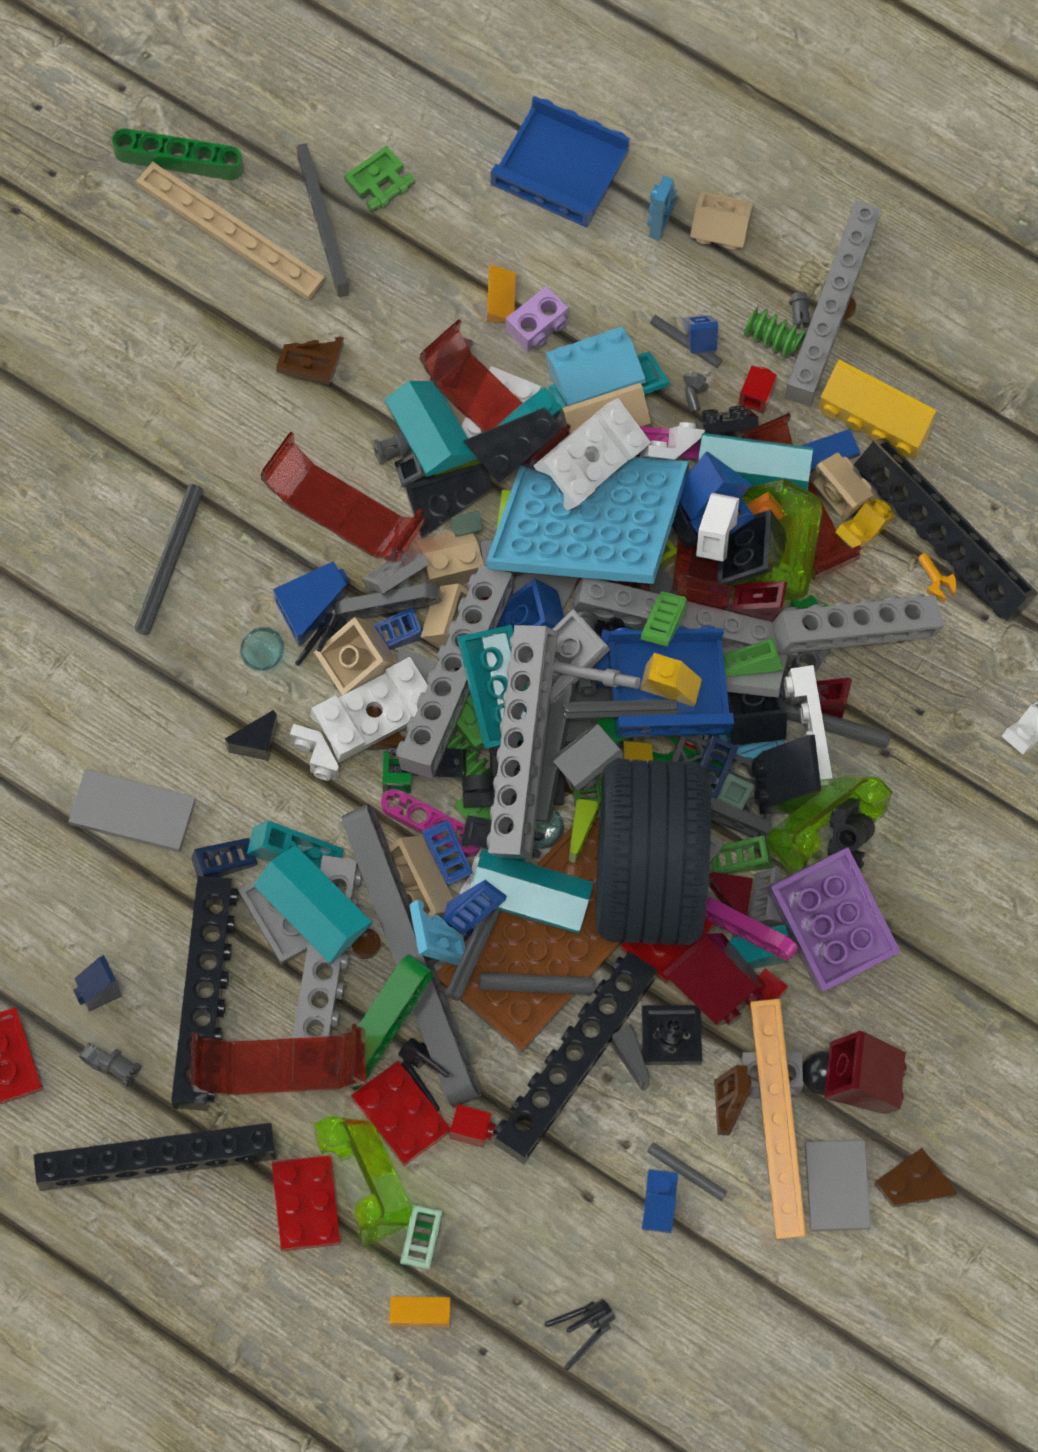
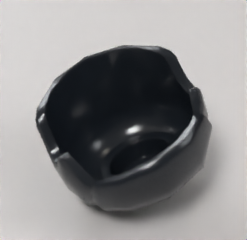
(815, 1071)

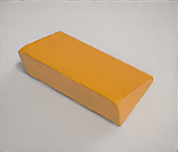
(500, 294)
(419, 1312)

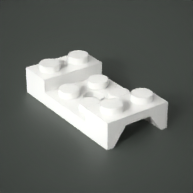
(613, 440)
(802, 689)
(346, 718)

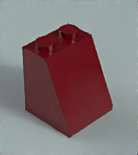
(716, 978)
(865, 1073)

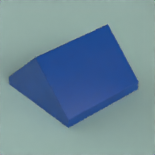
(710, 477)

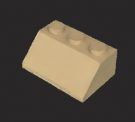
(631, 397)
(420, 874)

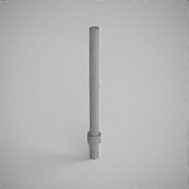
(608, 677)

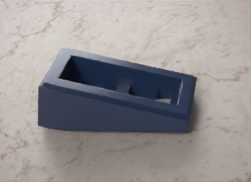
(730, 750)
(209, 853)

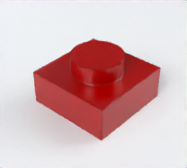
(775, 987)

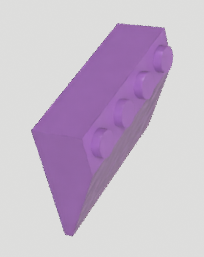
(833, 919)

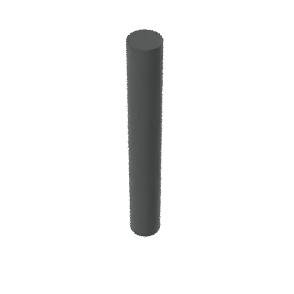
(682, 338)
(687, 1171)

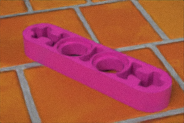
(433, 817)
(750, 929)

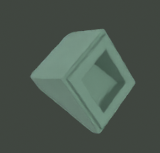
(466, 523)
(735, 790)

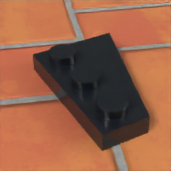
(512, 443)
(447, 495)

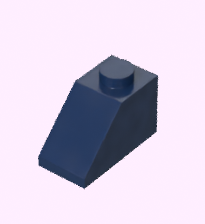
(96, 985)

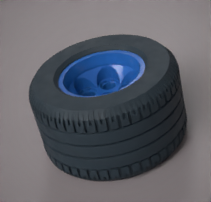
(653, 852)

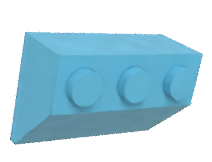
(595, 366)

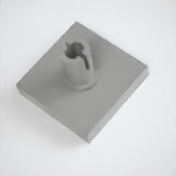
(395, 574)

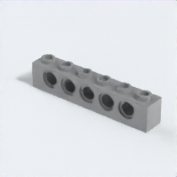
(794, 637)

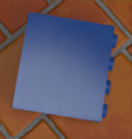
(561, 161)
(697, 649)

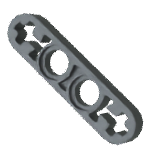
(389, 602)

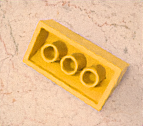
(876, 409)

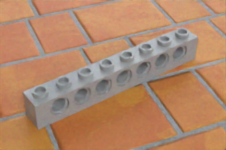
(833, 303)
(635, 606)
(533, 727)
(426, 758)
(342, 872)

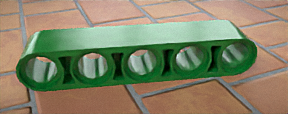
(186, 163)
(392, 1008)

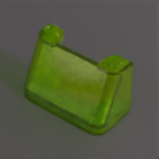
(801, 525)
(796, 836)
(388, 1206)

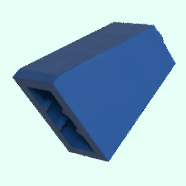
(310, 598)

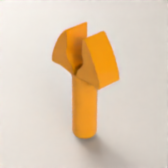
(937, 579)

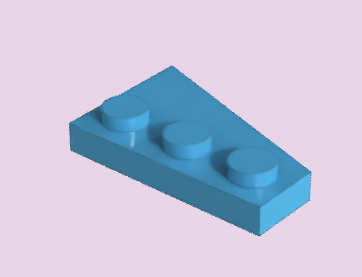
(661, 207)

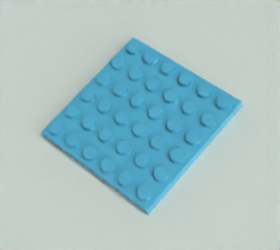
(607, 537)

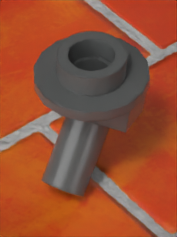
(694, 383)

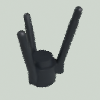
(326, 630)
(417, 1055)
(596, 1315)

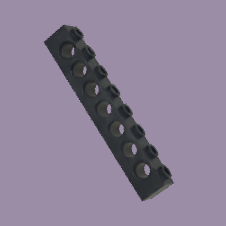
(959, 531)
(208, 892)
(522, 1144)
(154, 1156)

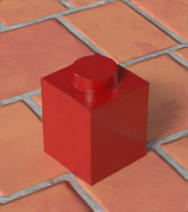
(757, 388)
(471, 1126)

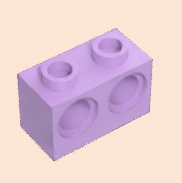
(532, 315)

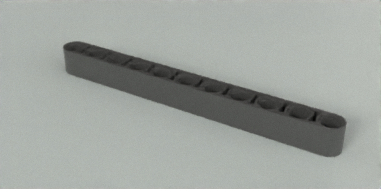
(396, 921)

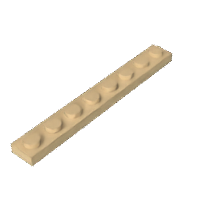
(230, 231)

